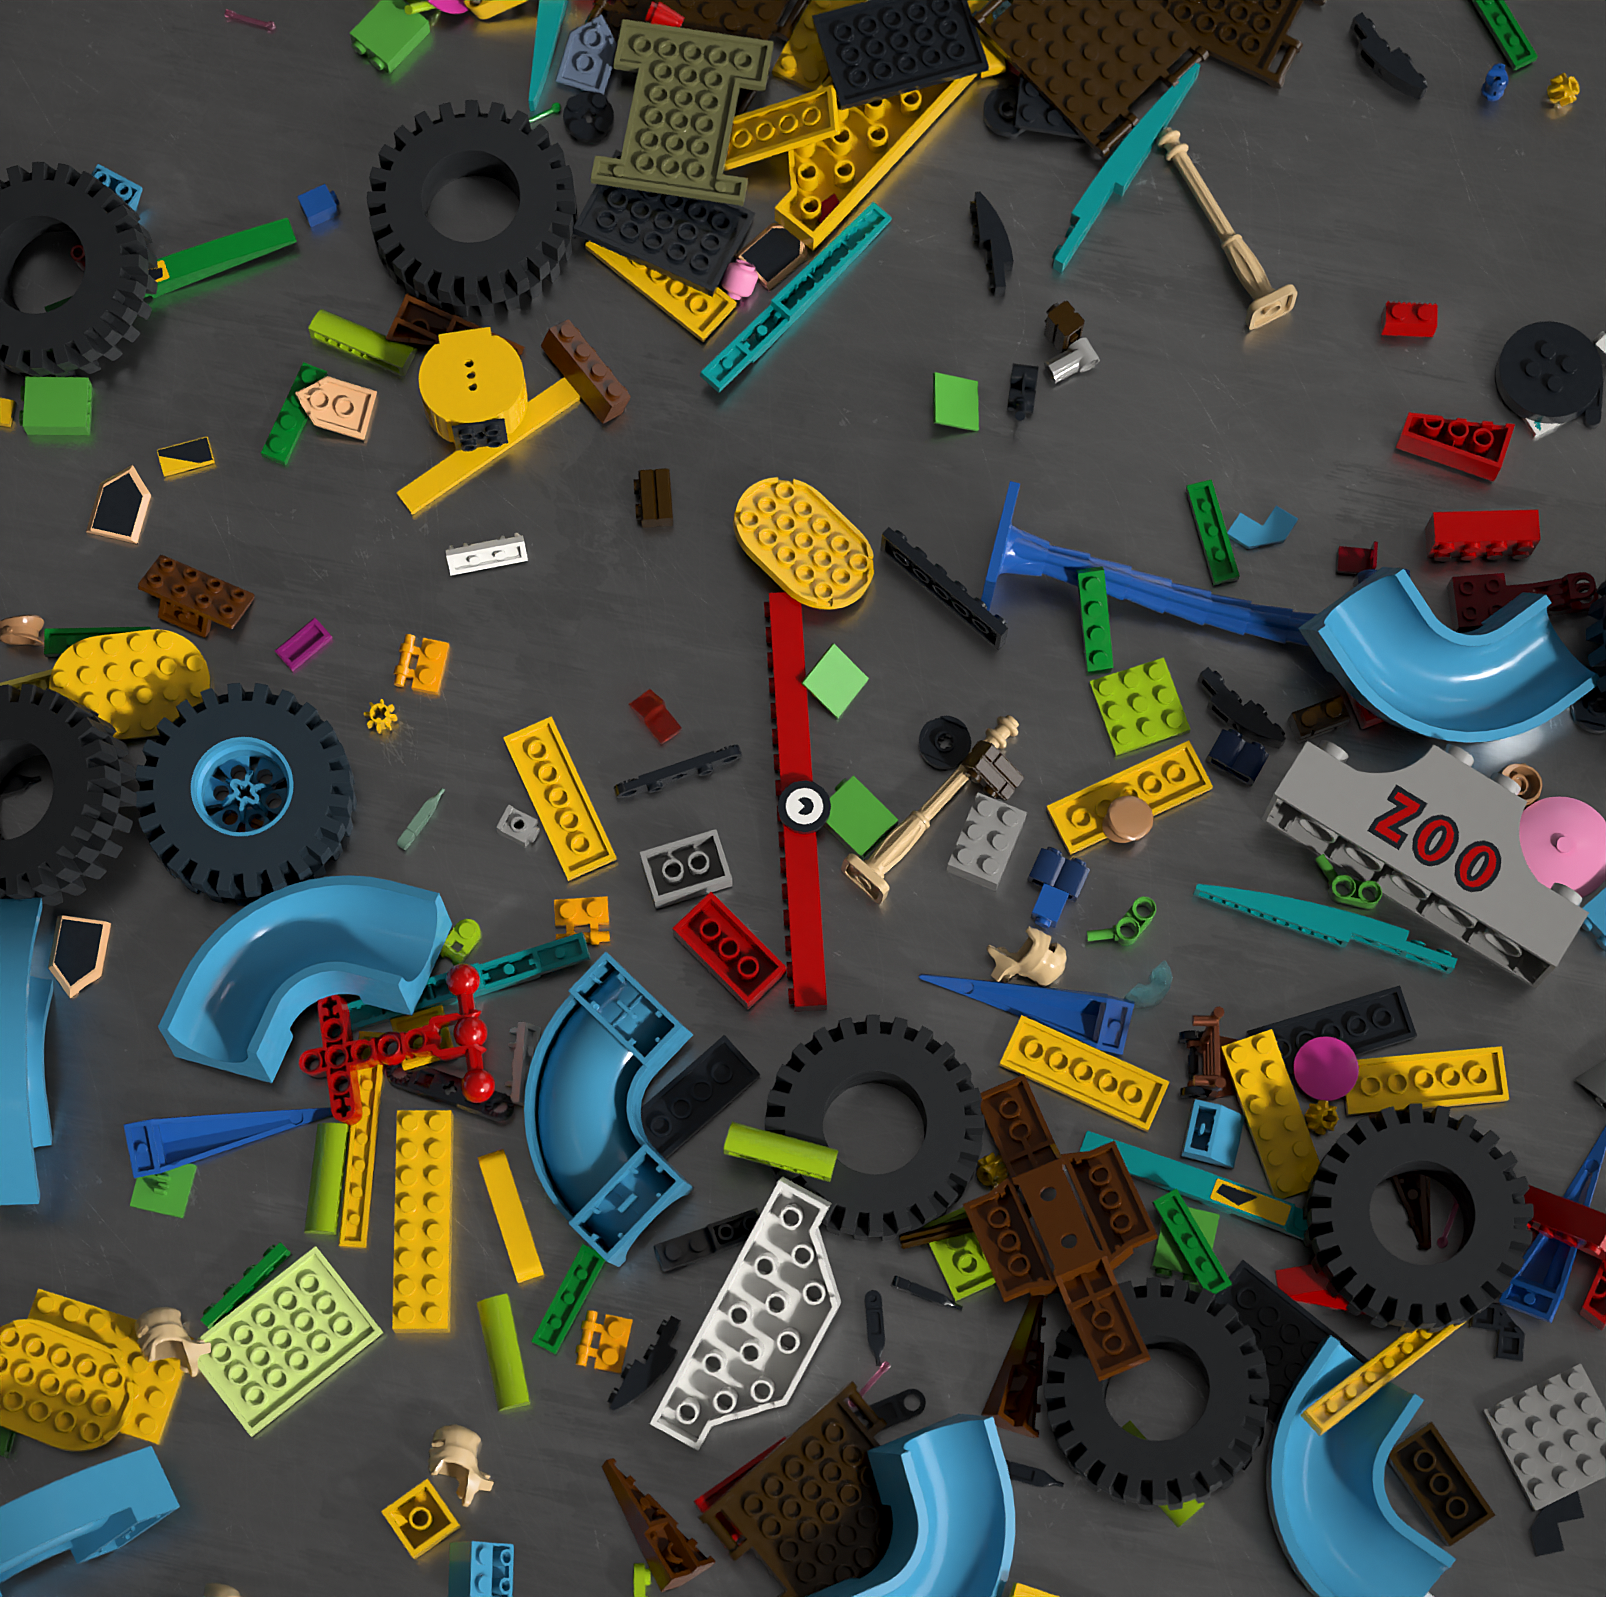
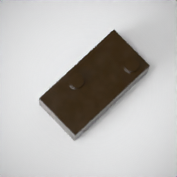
(1439, 1484)

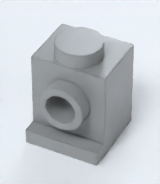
(520, 836)

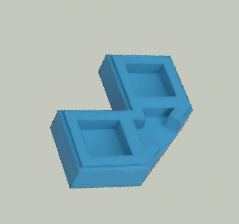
(1252, 534)

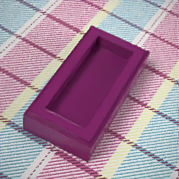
(303, 644)

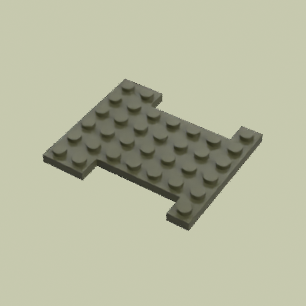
(683, 110)

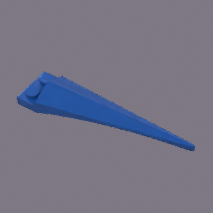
(1082, 1015)
(175, 1141)
(1548, 1261)

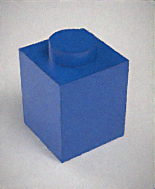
(318, 205)
(1049, 906)

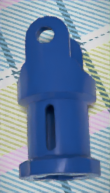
(1495, 85)

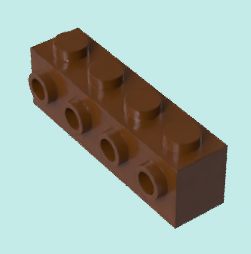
(585, 371)

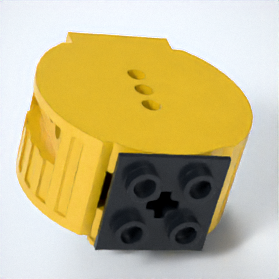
(473, 388)

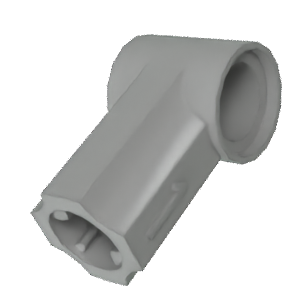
(1077, 357)

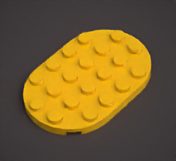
(803, 543)
(132, 678)
(61, 1387)

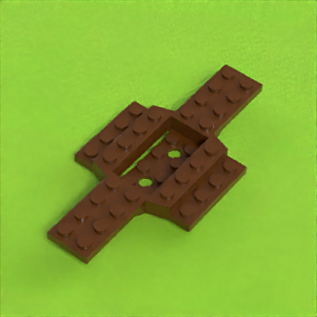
(1080, 1272)

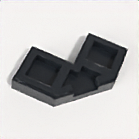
(1509, 1336)
(1545, 1529)

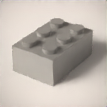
(986, 841)
(686, 869)

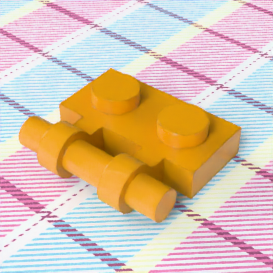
(429, 667)
(583, 912)
(612, 1344)

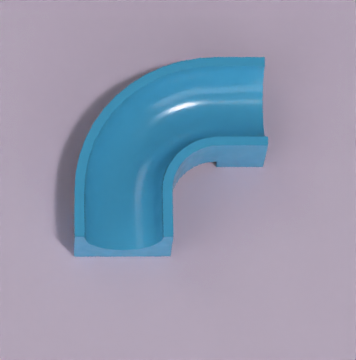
(1441, 681)
(294, 950)
(22, 1034)
(587, 1108)
(1332, 1494)
(85, 1512)
(948, 1514)

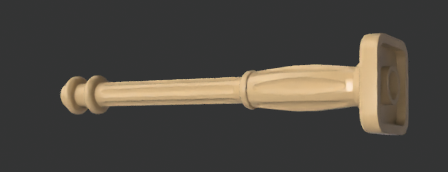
(1267, 302)
(870, 873)

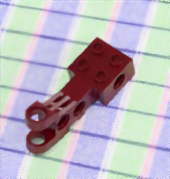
(1480, 596)

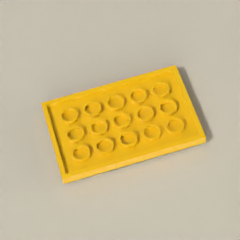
(152, 1382)

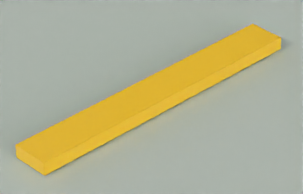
(463, 464)
(361, 1156)
(1372, 1377)

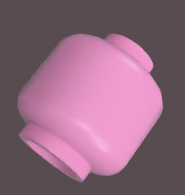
(739, 279)

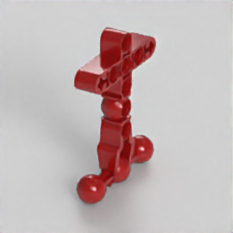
(468, 1033)

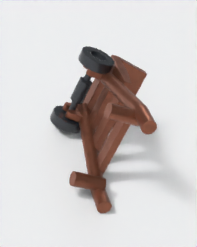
(1215, 1078)

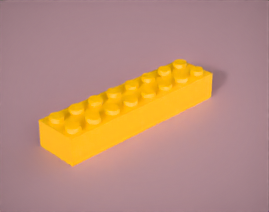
(423, 1221)

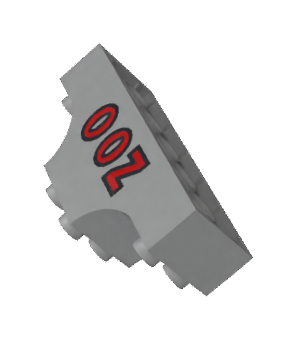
(1436, 845)

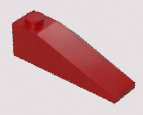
(1308, 1287)

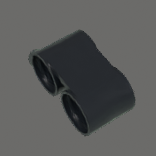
(1022, 390)

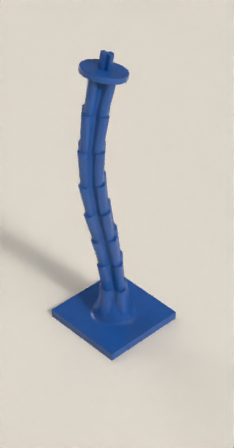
(1030, 555)

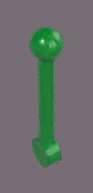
(555, 108)

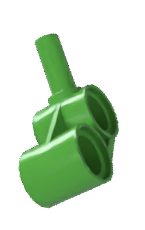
(1354, 897)
(1130, 919)

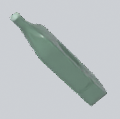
(419, 821)

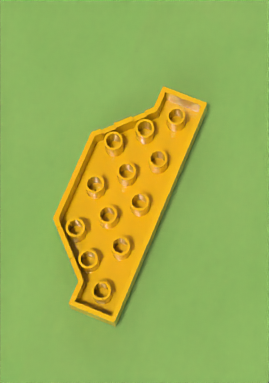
(857, 158)

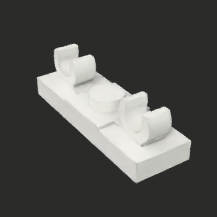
(486, 554)
(524, 1049)

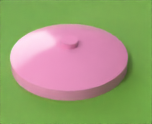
(1564, 843)

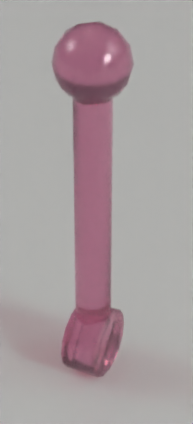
(270, 25)
(1442, 1241)
(883, 1368)

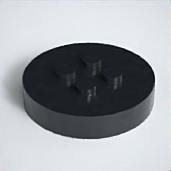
(1549, 372)

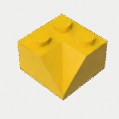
(421, 1519)

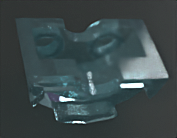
(1152, 994)

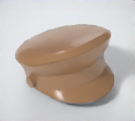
(21, 630)
(1527, 779)
(1127, 819)

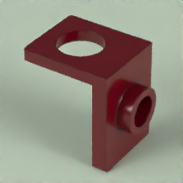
(1354, 560)

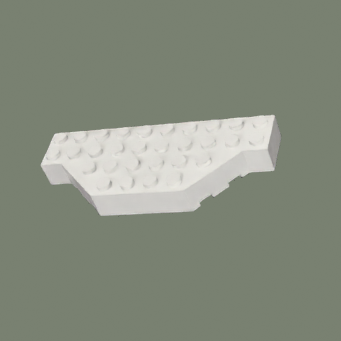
(760, 1323)

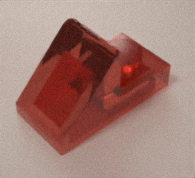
(655, 716)

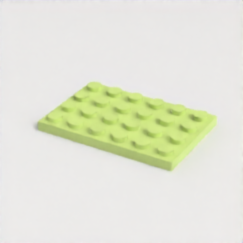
(285, 1341)

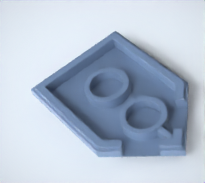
(588, 57)

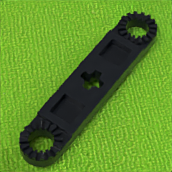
(656, 779)
(431, 1084)
(893, 1408)

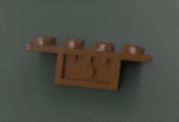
(193, 597)

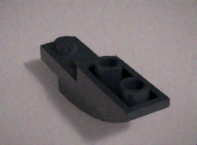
(1392, 67)
(994, 239)
(1248, 719)
(706, 1241)
(642, 1377)

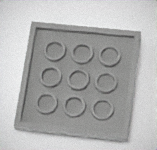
(1552, 1436)

